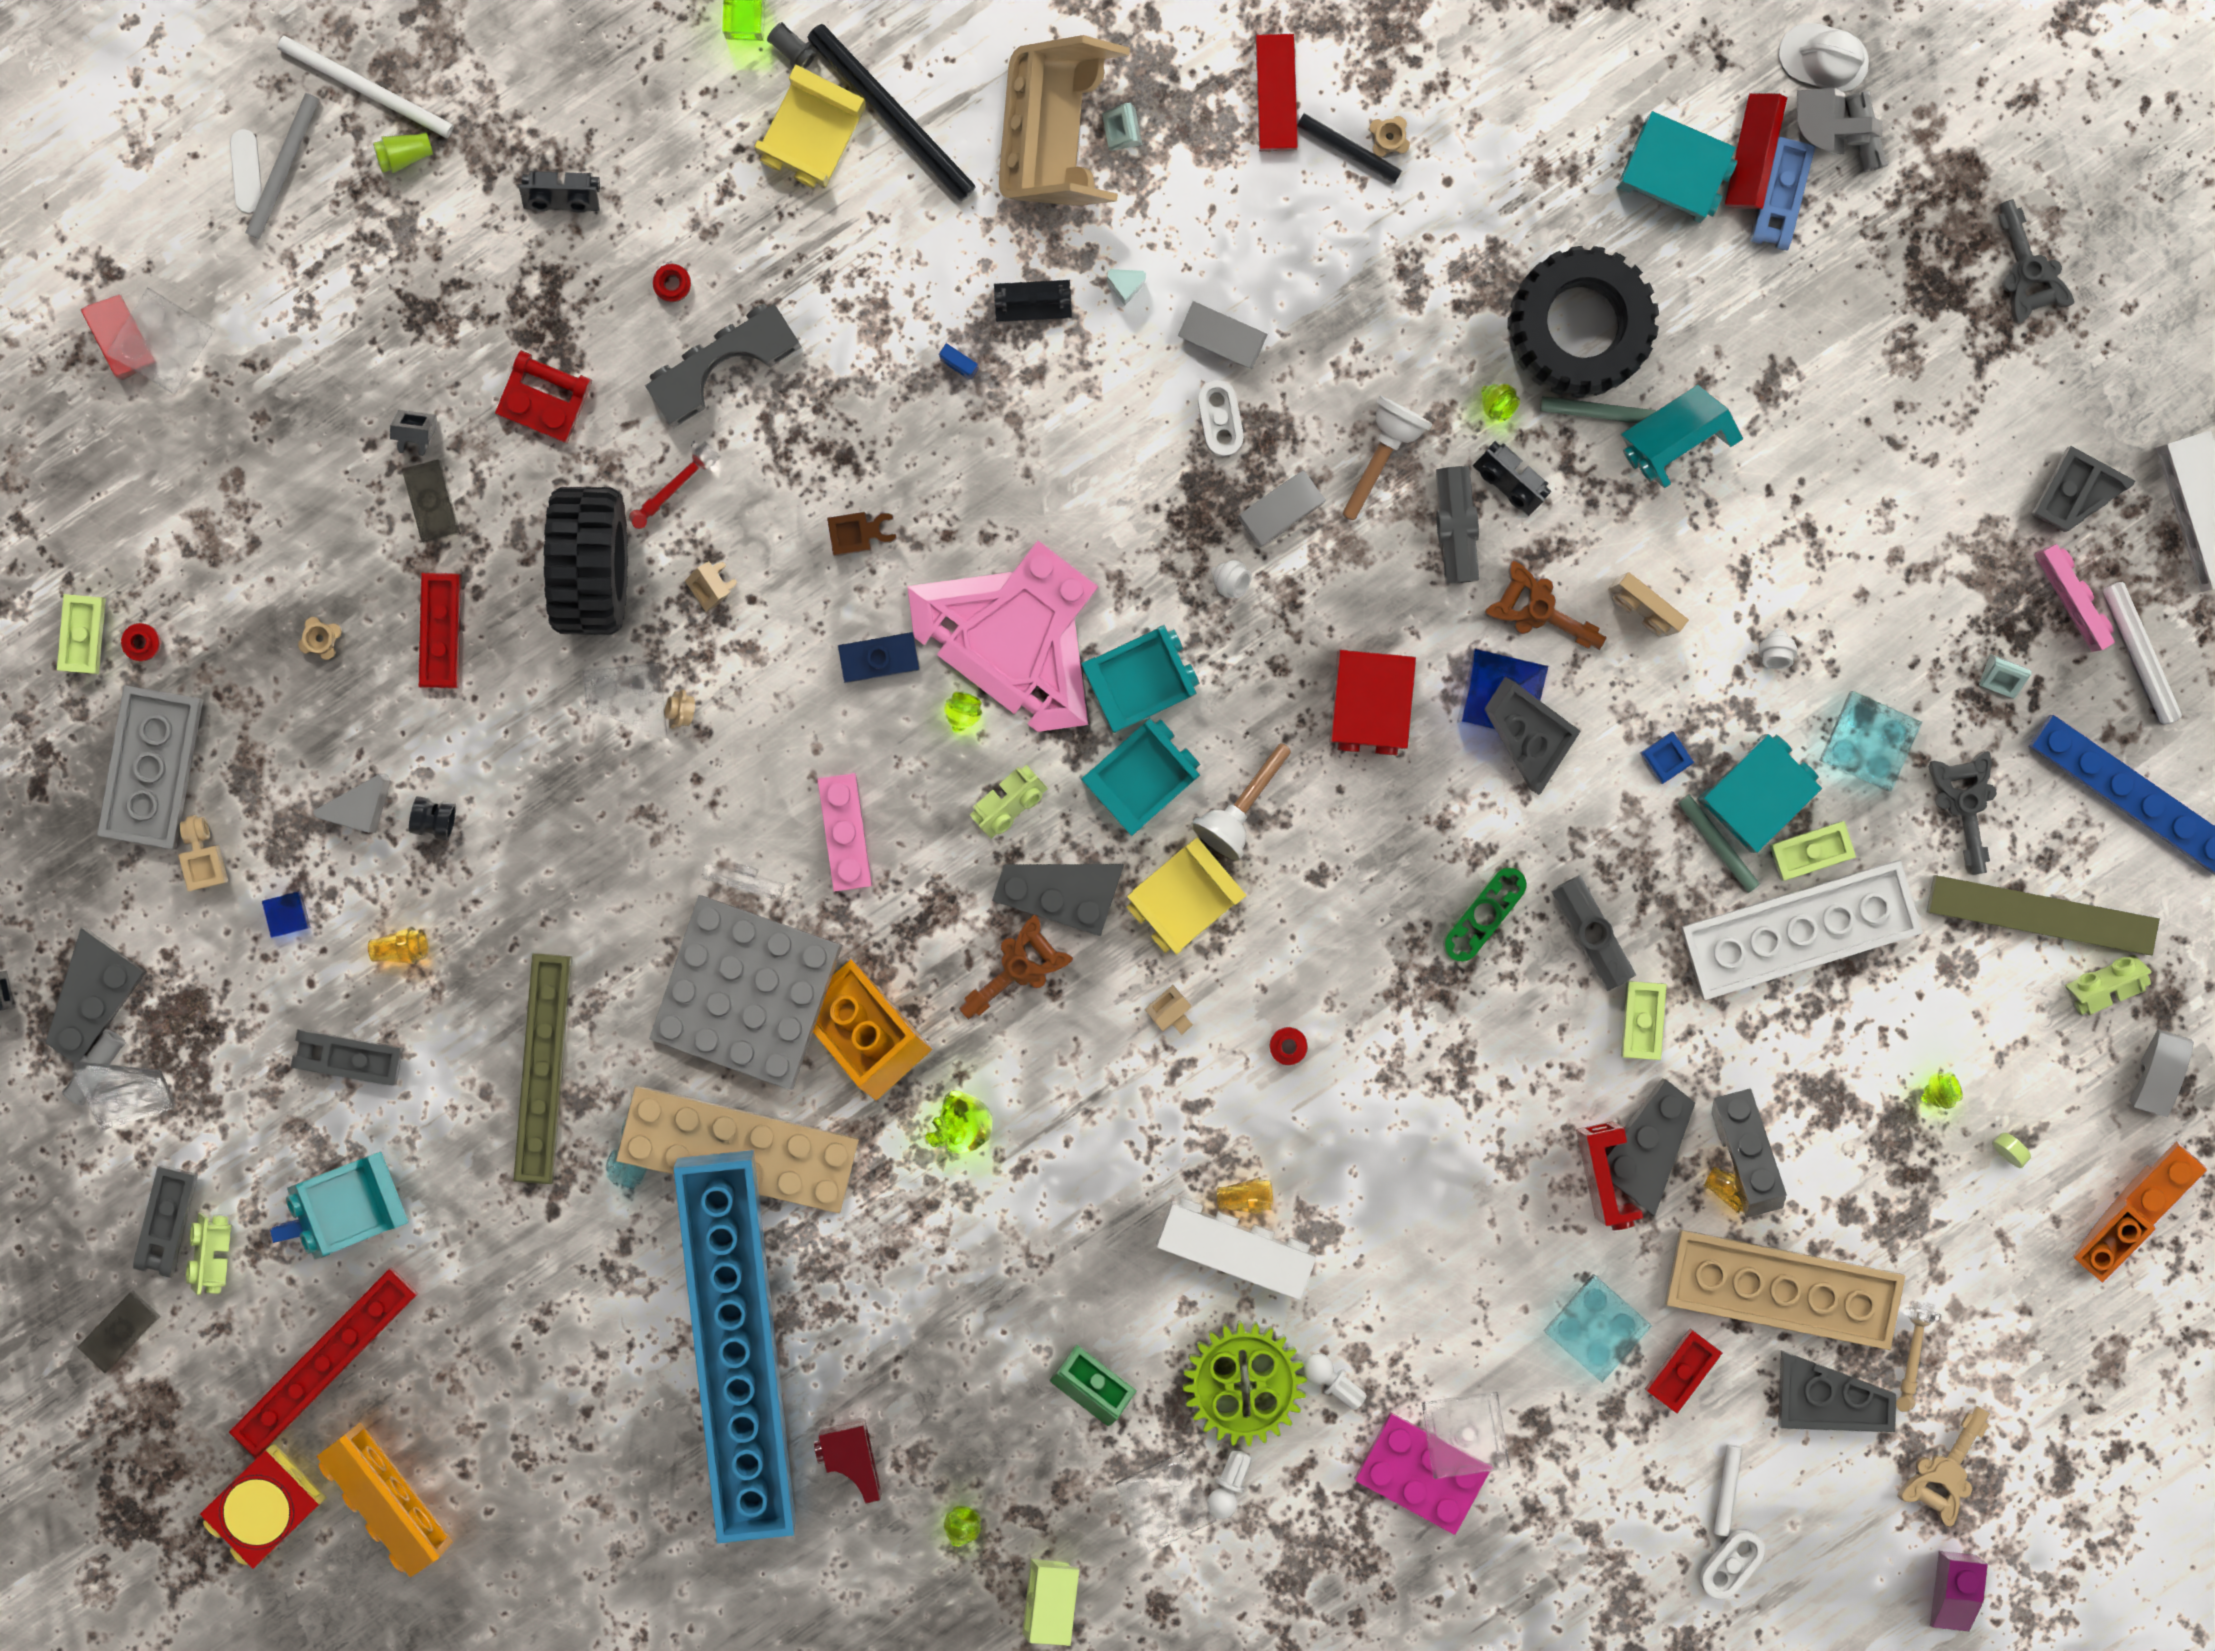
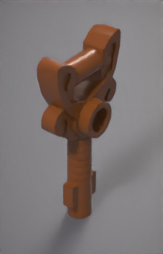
(1539, 609)
(1018, 967)

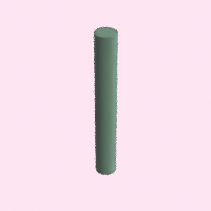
(1594, 410)
(1718, 843)

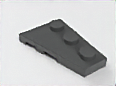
(1531, 733)
(1061, 892)
(91, 995)
(1652, 1144)
(1831, 1400)

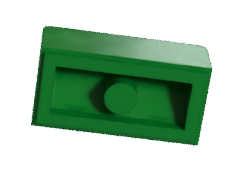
(1093, 1386)

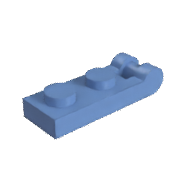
(1784, 193)

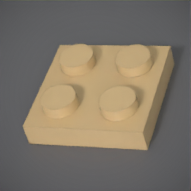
(1657, 613)

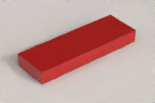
(1276, 92)
(1756, 150)
(439, 630)

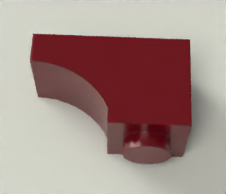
(849, 1452)

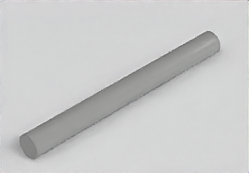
(282, 166)

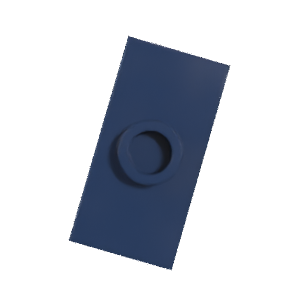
(878, 657)

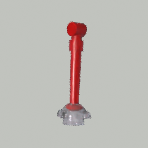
(703, 457)

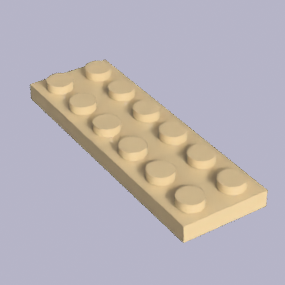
(790, 1158)
(1784, 1289)

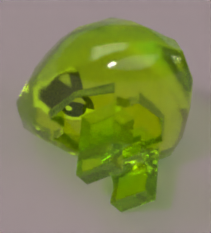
(962, 1124)

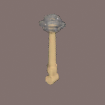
(1921, 1315)

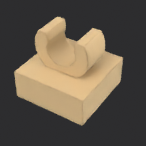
(708, 585)
(1170, 1010)

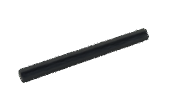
(891, 112)

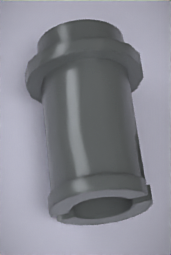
(791, 46)

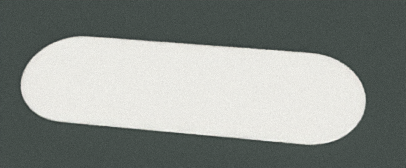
(245, 170)

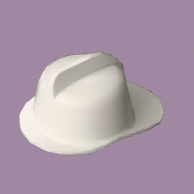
(1824, 56)

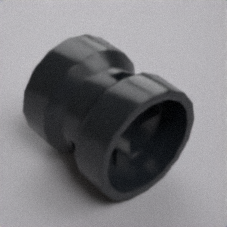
(432, 818)

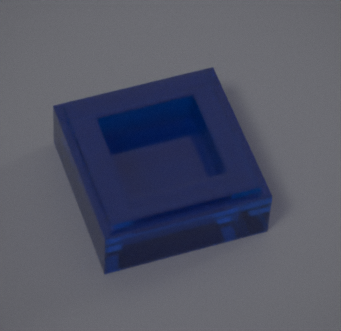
(286, 914)

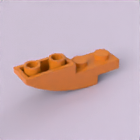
(2136, 1211)

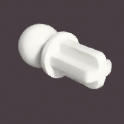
(1320, 1370)
(1222, 1500)

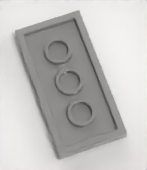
(149, 767)

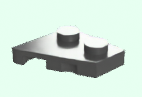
(2078, 490)

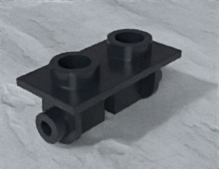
(543, 193)
(1032, 300)
(1498, 468)

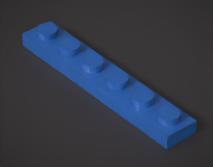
(2127, 790)

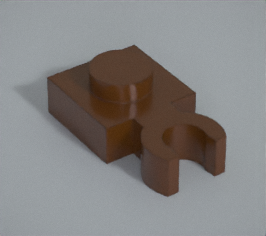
(853, 533)

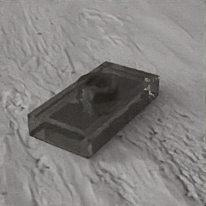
(431, 501)
(119, 1331)

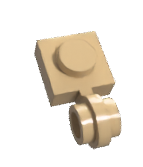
(203, 865)

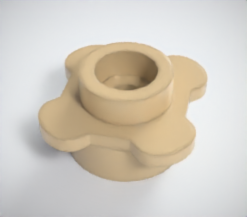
(1394, 126)
(309, 638)
(679, 709)

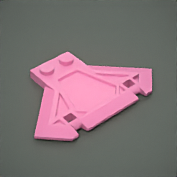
(1013, 634)

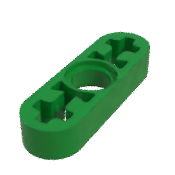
(1500, 914)

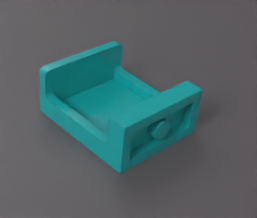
(1678, 166)
(1677, 430)
(1140, 678)
(1142, 775)
(1761, 793)
(346, 1205)

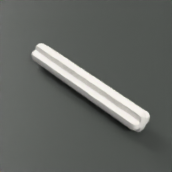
(2142, 653)

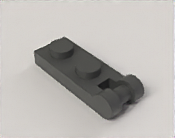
(348, 1057)
(165, 1220)

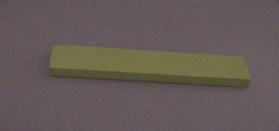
(2043, 915)
(542, 1068)

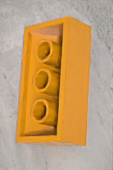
(384, 1500)

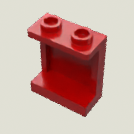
(1372, 701)
(1592, 1146)

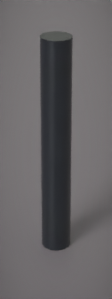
(1349, 148)

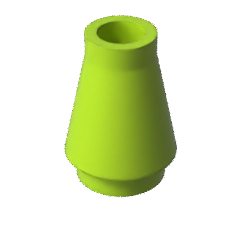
(401, 151)

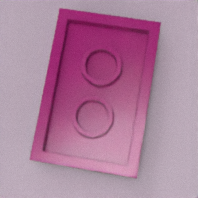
(1402, 1471)

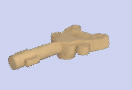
(1947, 1472)

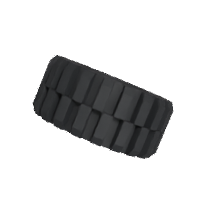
(1618, 285)
(586, 560)

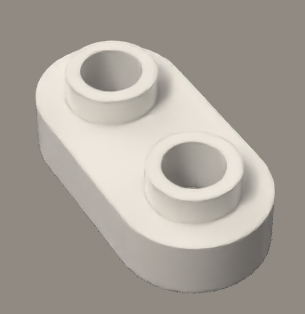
(1220, 418)
(1734, 1565)

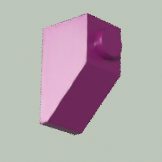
(1958, 1590)

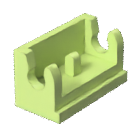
(1050, 1602)

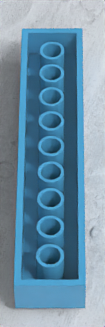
(735, 1346)

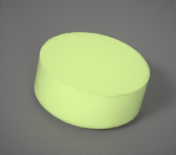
(2011, 1150)

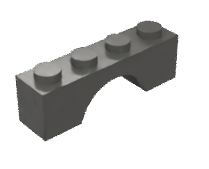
(681, 388)

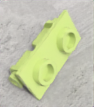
(998, 814)
(2125, 976)
(205, 1268)

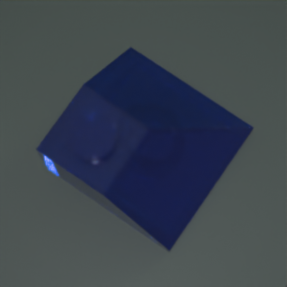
(1485, 677)

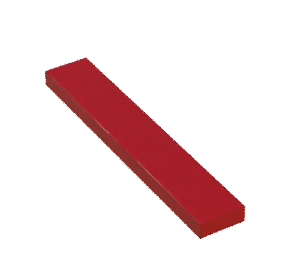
(323, 1362)

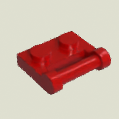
(538, 409)

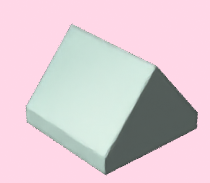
(1122, 127)
(1126, 283)
(2004, 676)

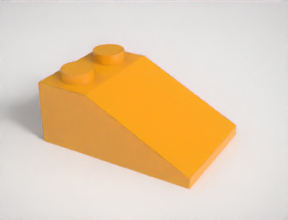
(867, 1032)

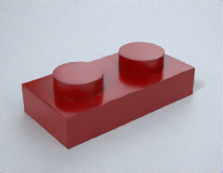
(1683, 1370)

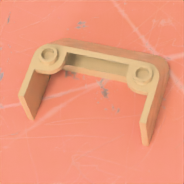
(1044, 120)

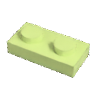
(81, 634)
(1812, 850)
(1643, 1020)

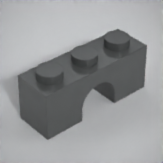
(1752, 1157)

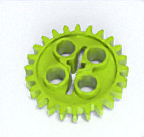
(1278, 1380)

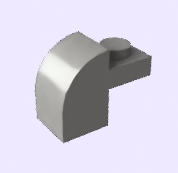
(1824, 121)

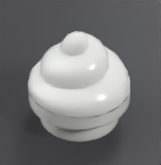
(1231, 578)
(1777, 650)

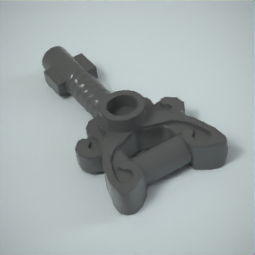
(2030, 270)
(1967, 802)

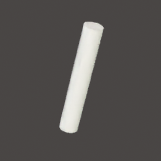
(1727, 1490)

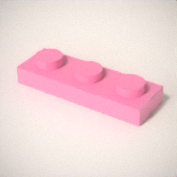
(2075, 597)
(844, 832)

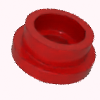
(666, 272)
(152, 642)
(1276, 1046)

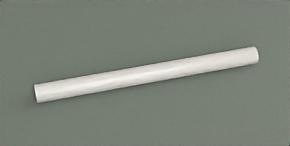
(365, 86)

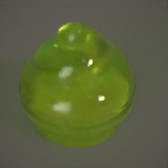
(1499, 401)
(962, 711)
(1943, 1090)
(962, 1525)

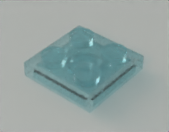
(1870, 741)
(1597, 1328)

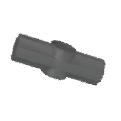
(1457, 524)
(1605, 954)

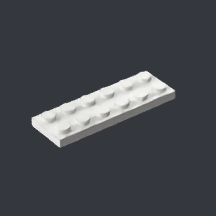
(1801, 930)

